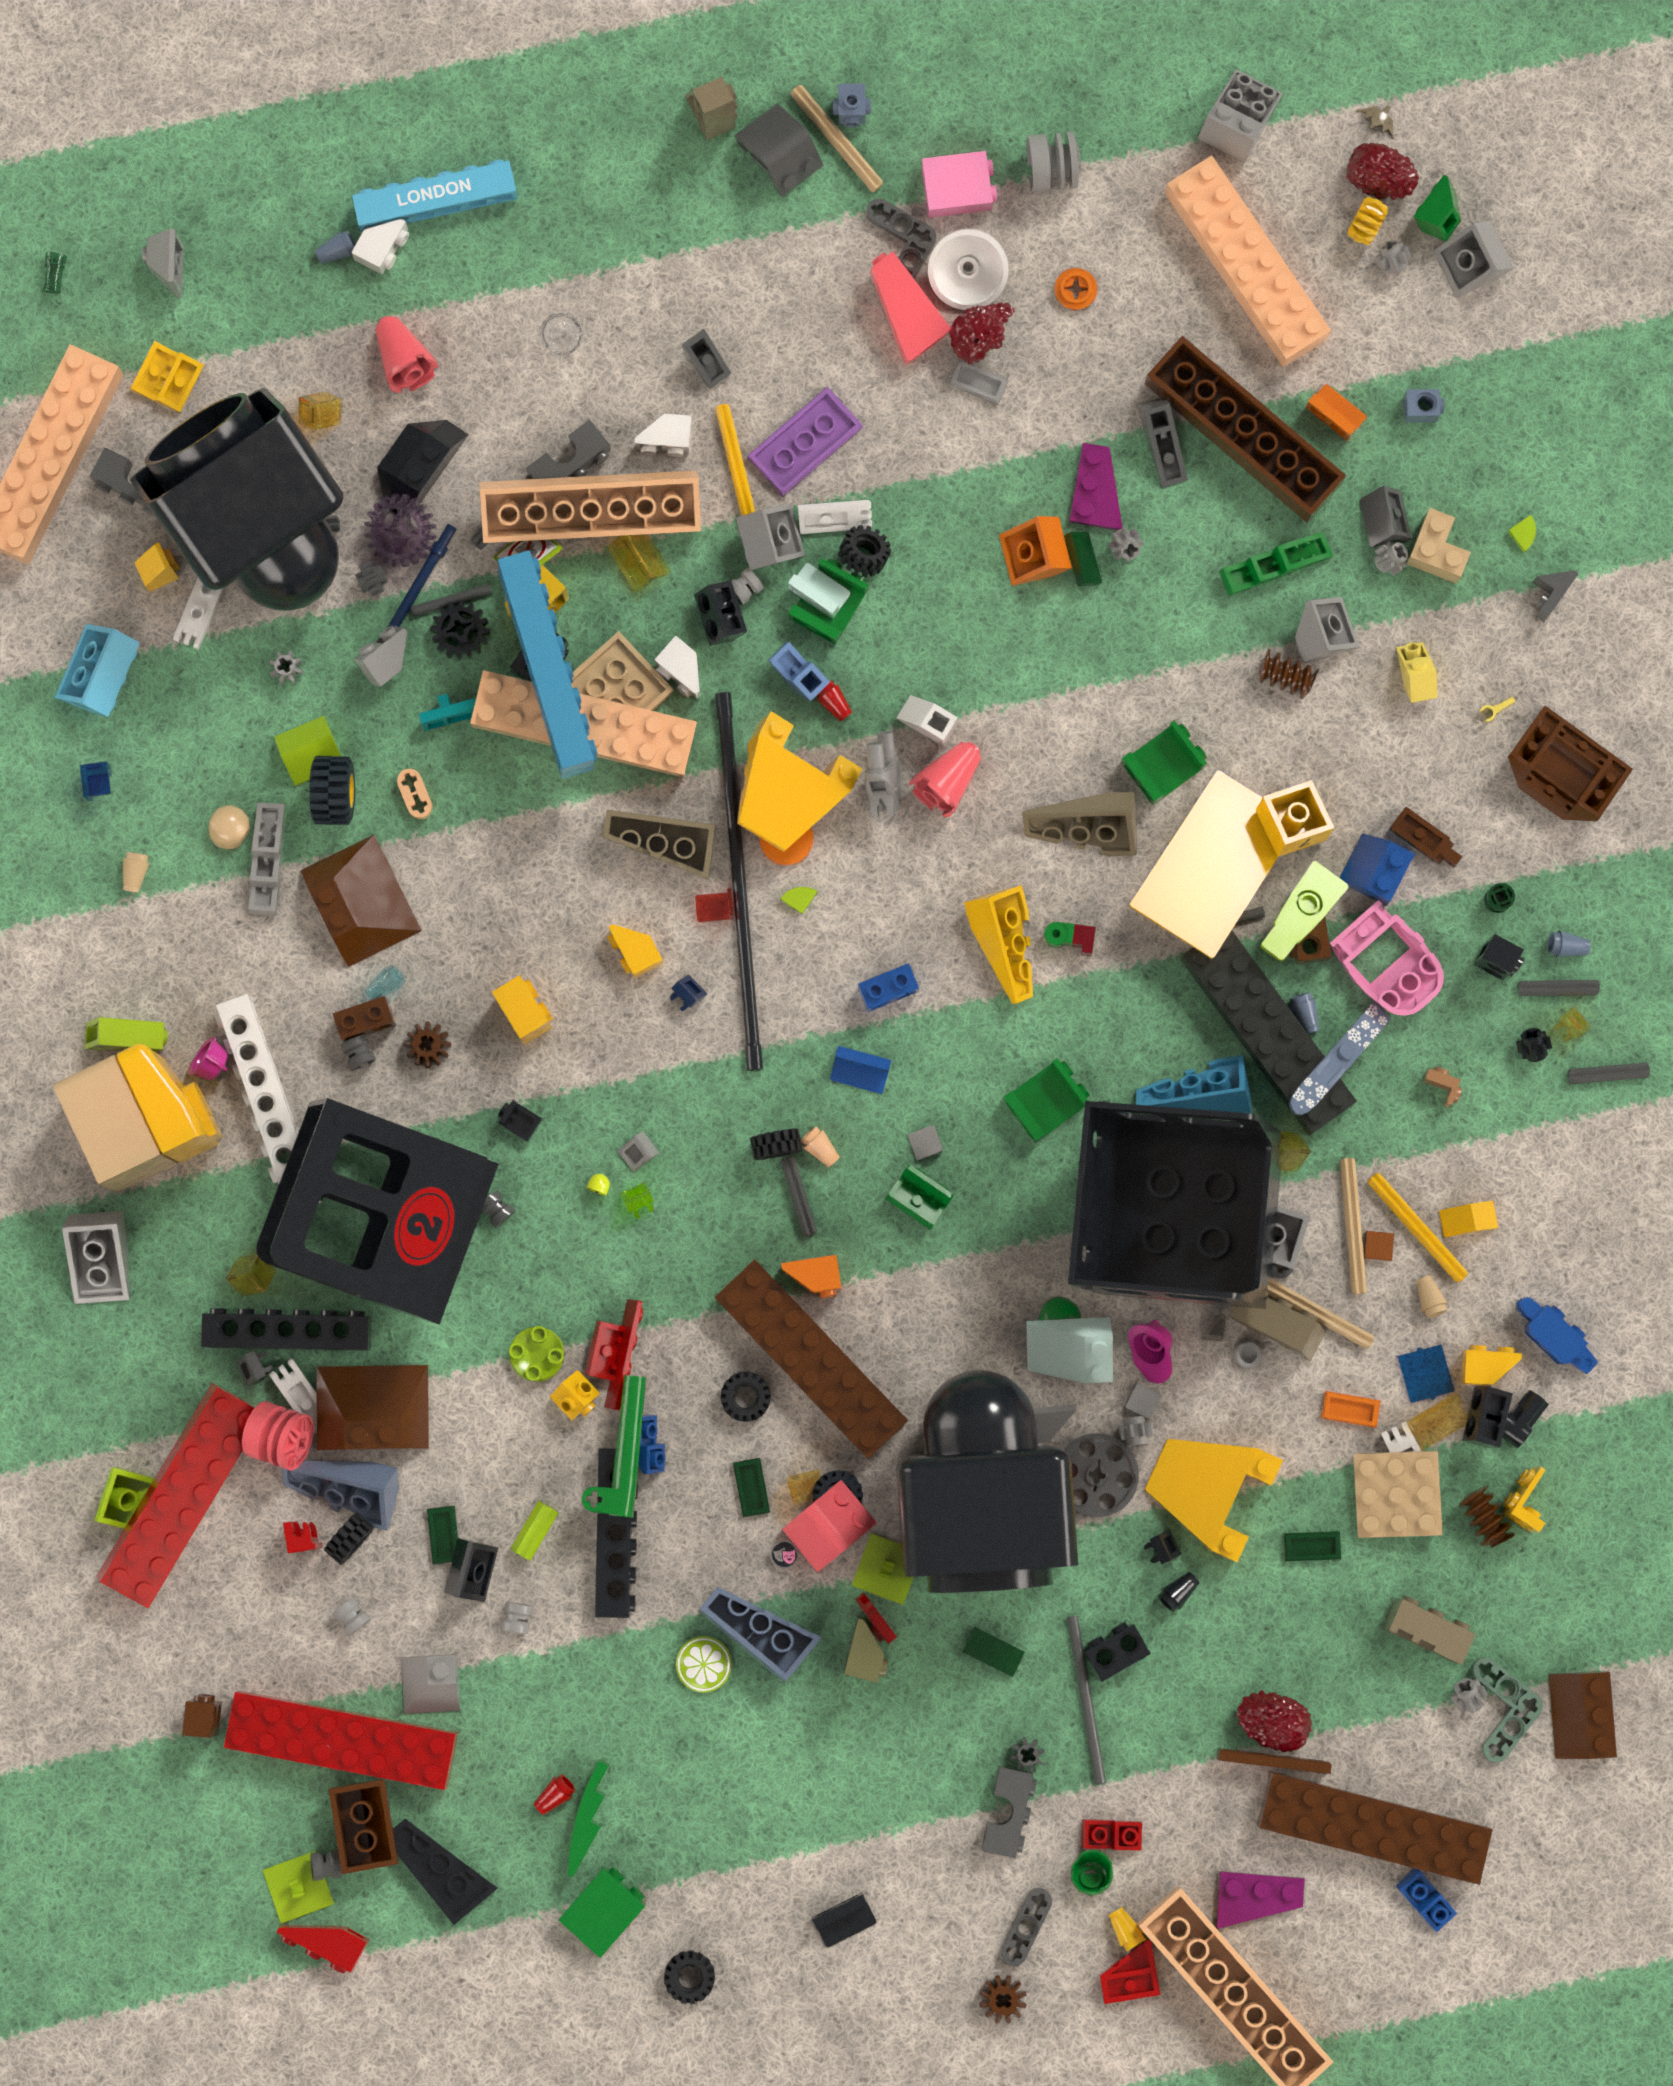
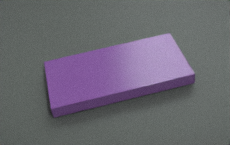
(805, 441)

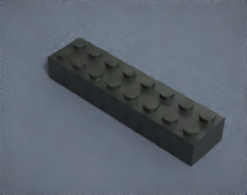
(1265, 1026)

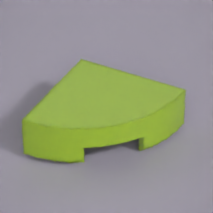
(1524, 533)
(799, 898)

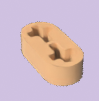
(420, 791)

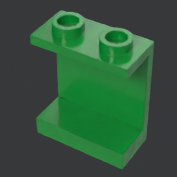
(818, 622)
(1165, 762)
(1047, 1100)
(603, 1910)

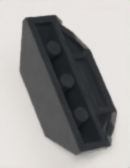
(419, 458)

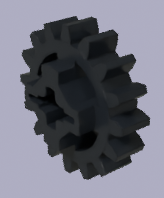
(469, 628)

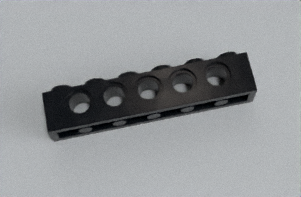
(214, 1334)
(605, 1604)

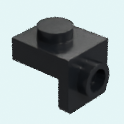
(519, 1120)

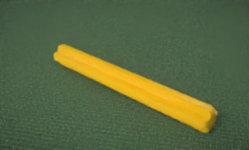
(735, 459)
(1417, 1227)

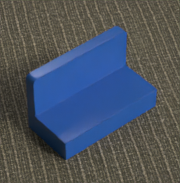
(860, 1070)

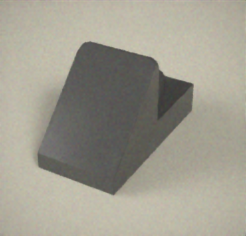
(706, 359)
(1556, 586)

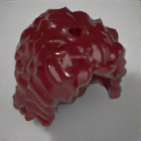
(1381, 171)
(979, 331)
(1274, 1721)

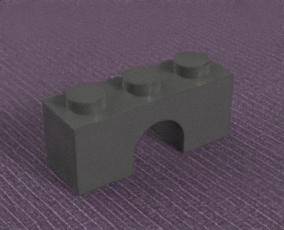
(590, 449)
(112, 474)
(1005, 1837)

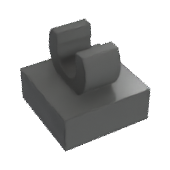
(251, 1368)

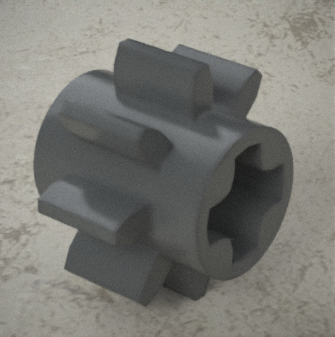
(371, 578)
(1026, 1746)

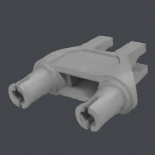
(883, 775)

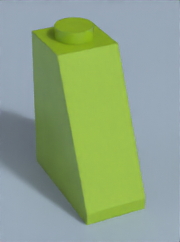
(121, 1034)

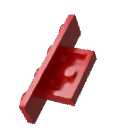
(612, 1351)

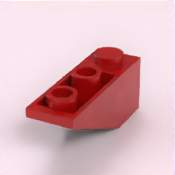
(334, 1943)

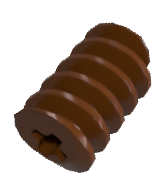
(1287, 674)
(1486, 1518)

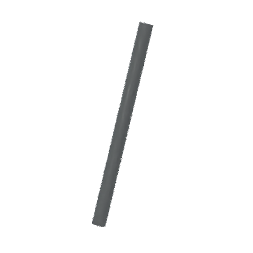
(1086, 1700)

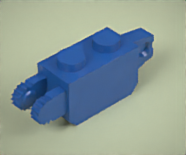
(1555, 1336)

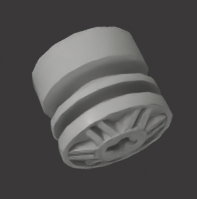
(1053, 161)

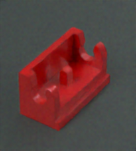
(301, 1539)

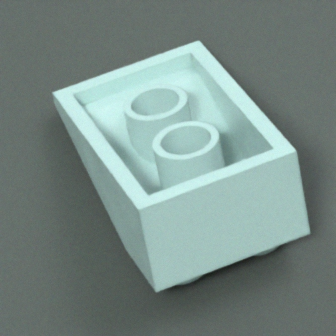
(1071, 1349)

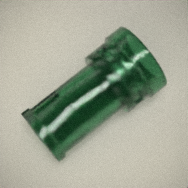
(54, 267)

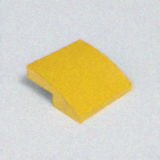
(177, 383)

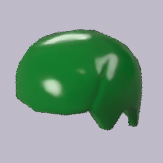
(1059, 1308)
(1092, 1883)

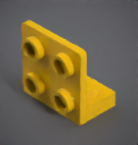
(1513, 1503)

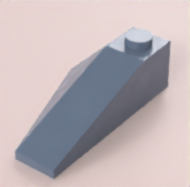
(354, 1485)

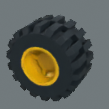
(332, 790)

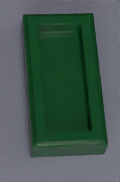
(1083, 559)
(751, 1487)
(442, 1533)
(1312, 1546)
(993, 1652)

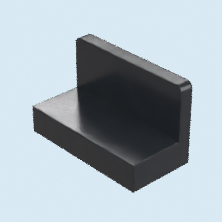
(844, 1920)

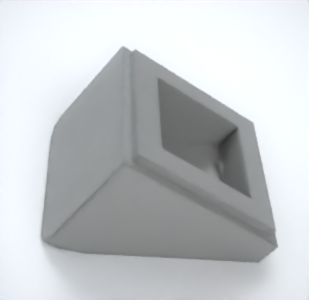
(925, 1142)
(638, 1151)

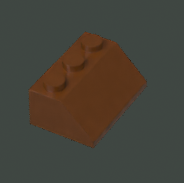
(1582, 1715)
(363, 1826)

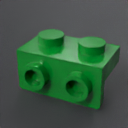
(919, 1196)

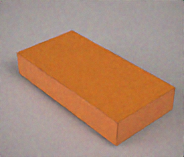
(1350, 1409)

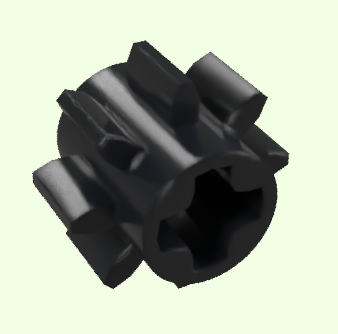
(1534, 1045)

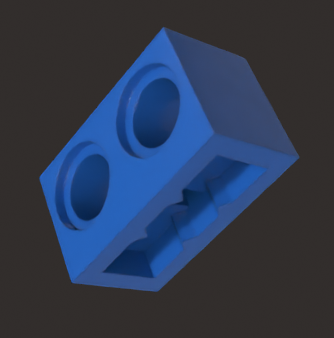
(888, 987)

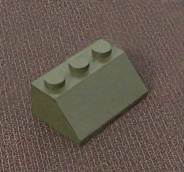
(865, 1655)

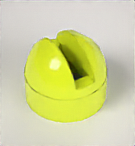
(599, 1183)

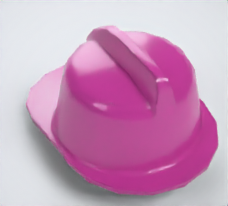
(208, 1060)
(1151, 1350)

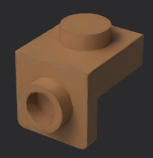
(1440, 1078)

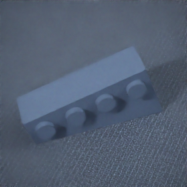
(766, 1637)

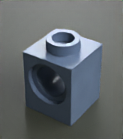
(1414, 414)

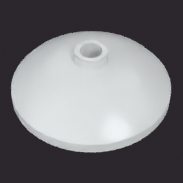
(970, 287)

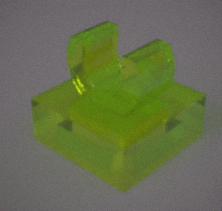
(636, 1198)

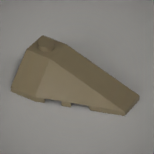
(1096, 820)

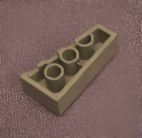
(673, 841)

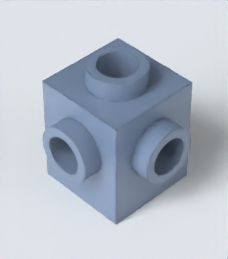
(851, 104)

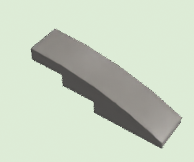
(266, 859)

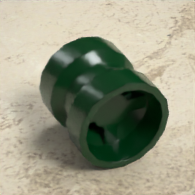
(1496, 902)

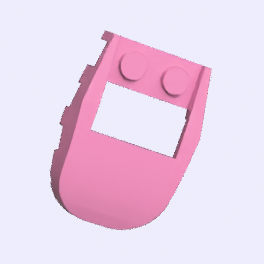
(1405, 984)

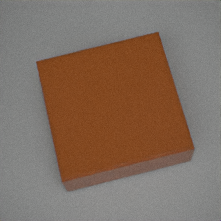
(1379, 1245)

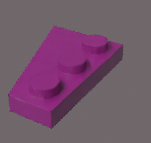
(1095, 490)
(1255, 1896)

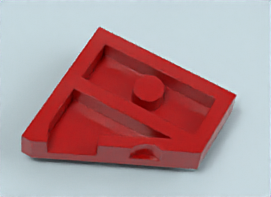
(880, 1627)
(1131, 1976)

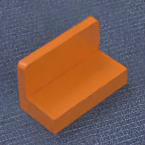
(1336, 411)

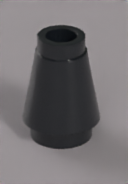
(1178, 1591)

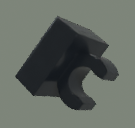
(1164, 1546)

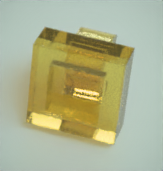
(1574, 1022)

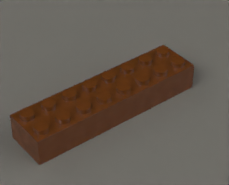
(1245, 429)
(811, 1359)
(1374, 1827)

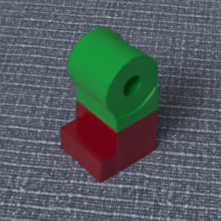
(1071, 935)

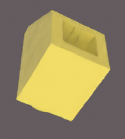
(1417, 672)

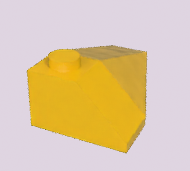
(998, 927)

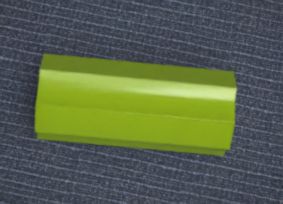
(534, 1530)

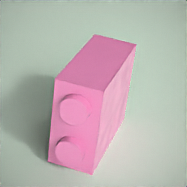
(958, 184)

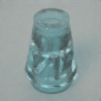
(386, 982)

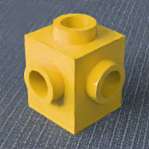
(575, 1396)

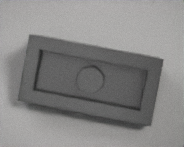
(1385, 516)

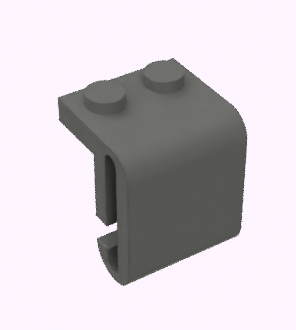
(780, 148)

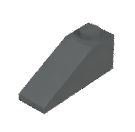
(1163, 441)

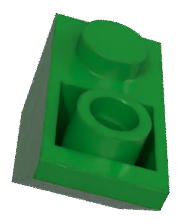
(1440, 211)

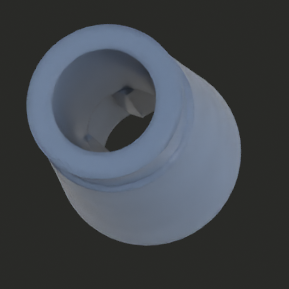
(336, 248)
(1566, 944)
(1305, 1011)

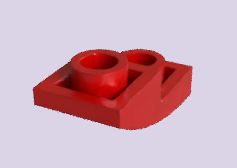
(1111, 1834)

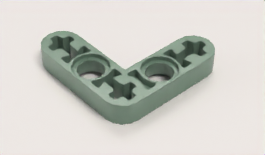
(1515, 1702)

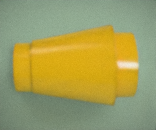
(1126, 1929)

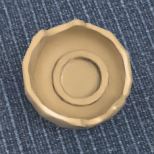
(228, 827)

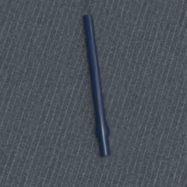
(438, 551)

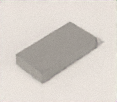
(978, 382)

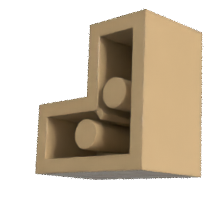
(1433, 553)

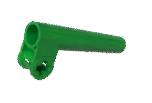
(620, 1498)

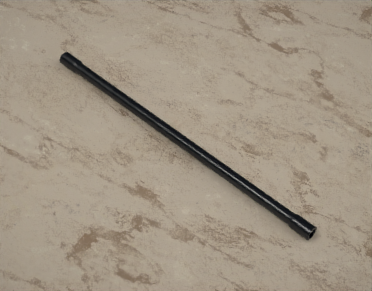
(753, 1047)

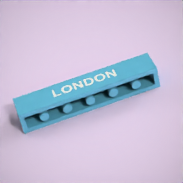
(436, 195)

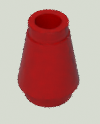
(834, 701)
(556, 1793)

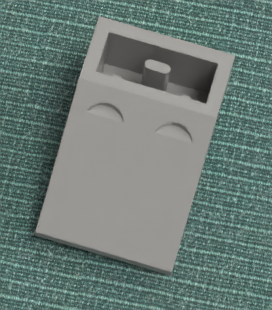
(1239, 116)

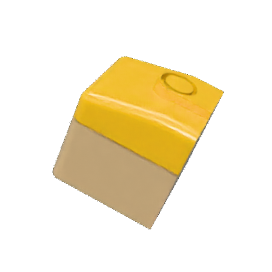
(135, 1117)

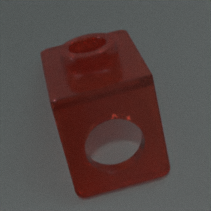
(714, 907)

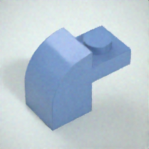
(797, 672)

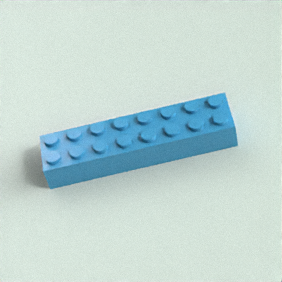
(545, 664)

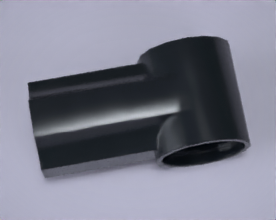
(1523, 1417)

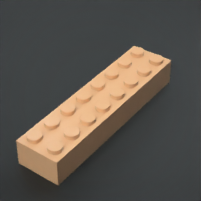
(1247, 261)
(53, 449)
(590, 506)
(618, 730)
(1233, 1991)

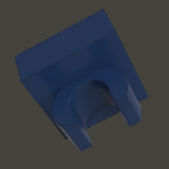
(688, 991)

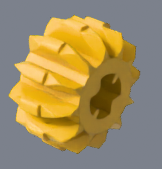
(1367, 221)

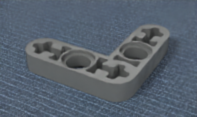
(913, 244)

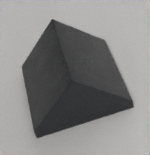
(471, 1570)

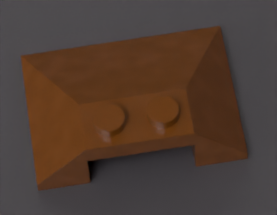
(1565, 771)
(360, 901)
(372, 1407)

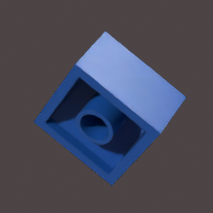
(1376, 868)

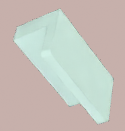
(819, 590)

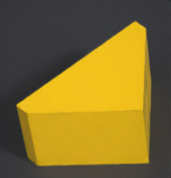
(1468, 1218)

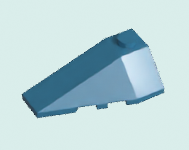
(1217, 1089)

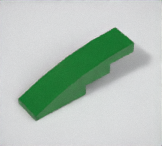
(1276, 563)
(585, 1828)

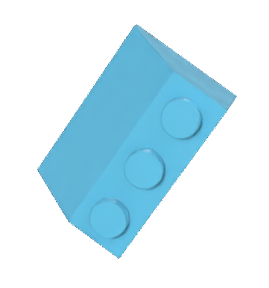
(97, 669)

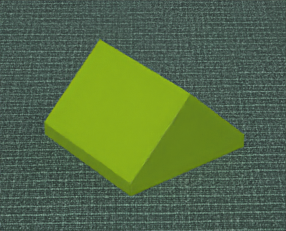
(303, 744)
(121, 1496)

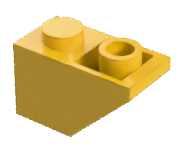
(157, 567)
(637, 949)
(1485, 1366)

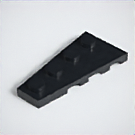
(444, 1876)

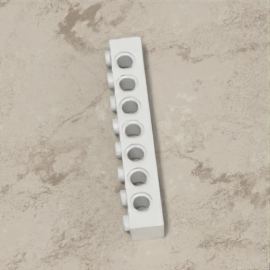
(243, 1010)

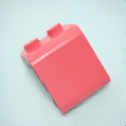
(829, 1526)

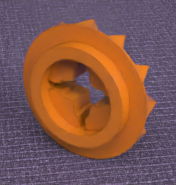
(1086, 282)

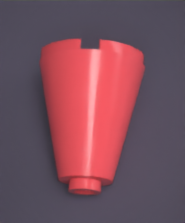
(403, 356)
(947, 778)

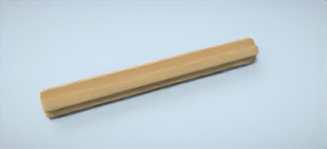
(836, 138)
(1353, 1226)
(1324, 1316)

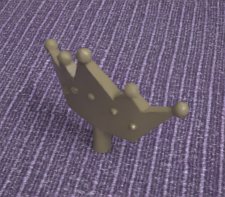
(1379, 118)

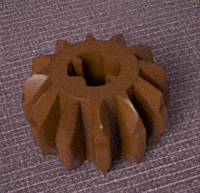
(418, 1043)
(1003, 1989)

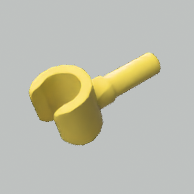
(1497, 708)

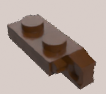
(1425, 837)

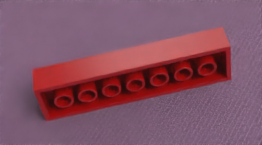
(177, 1497)
(341, 1740)

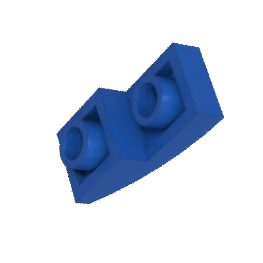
(652, 1454)
(1426, 1899)

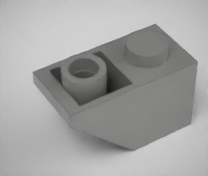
(384, 657)

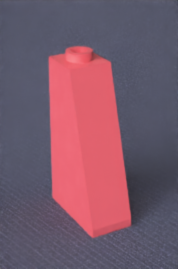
(908, 310)

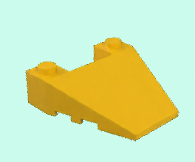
(783, 791)
(1201, 1483)

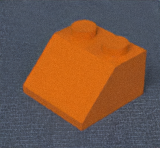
(1035, 550)
(816, 1275)

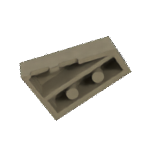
(714, 107)
(1283, 1325)
(1429, 1629)

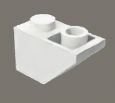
(378, 245)
(667, 434)
(681, 665)
(928, 719)

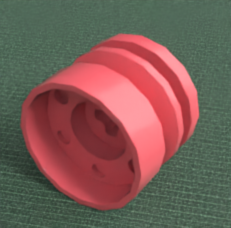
(278, 1435)

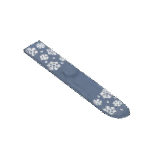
(1338, 1060)

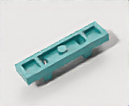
(447, 713)

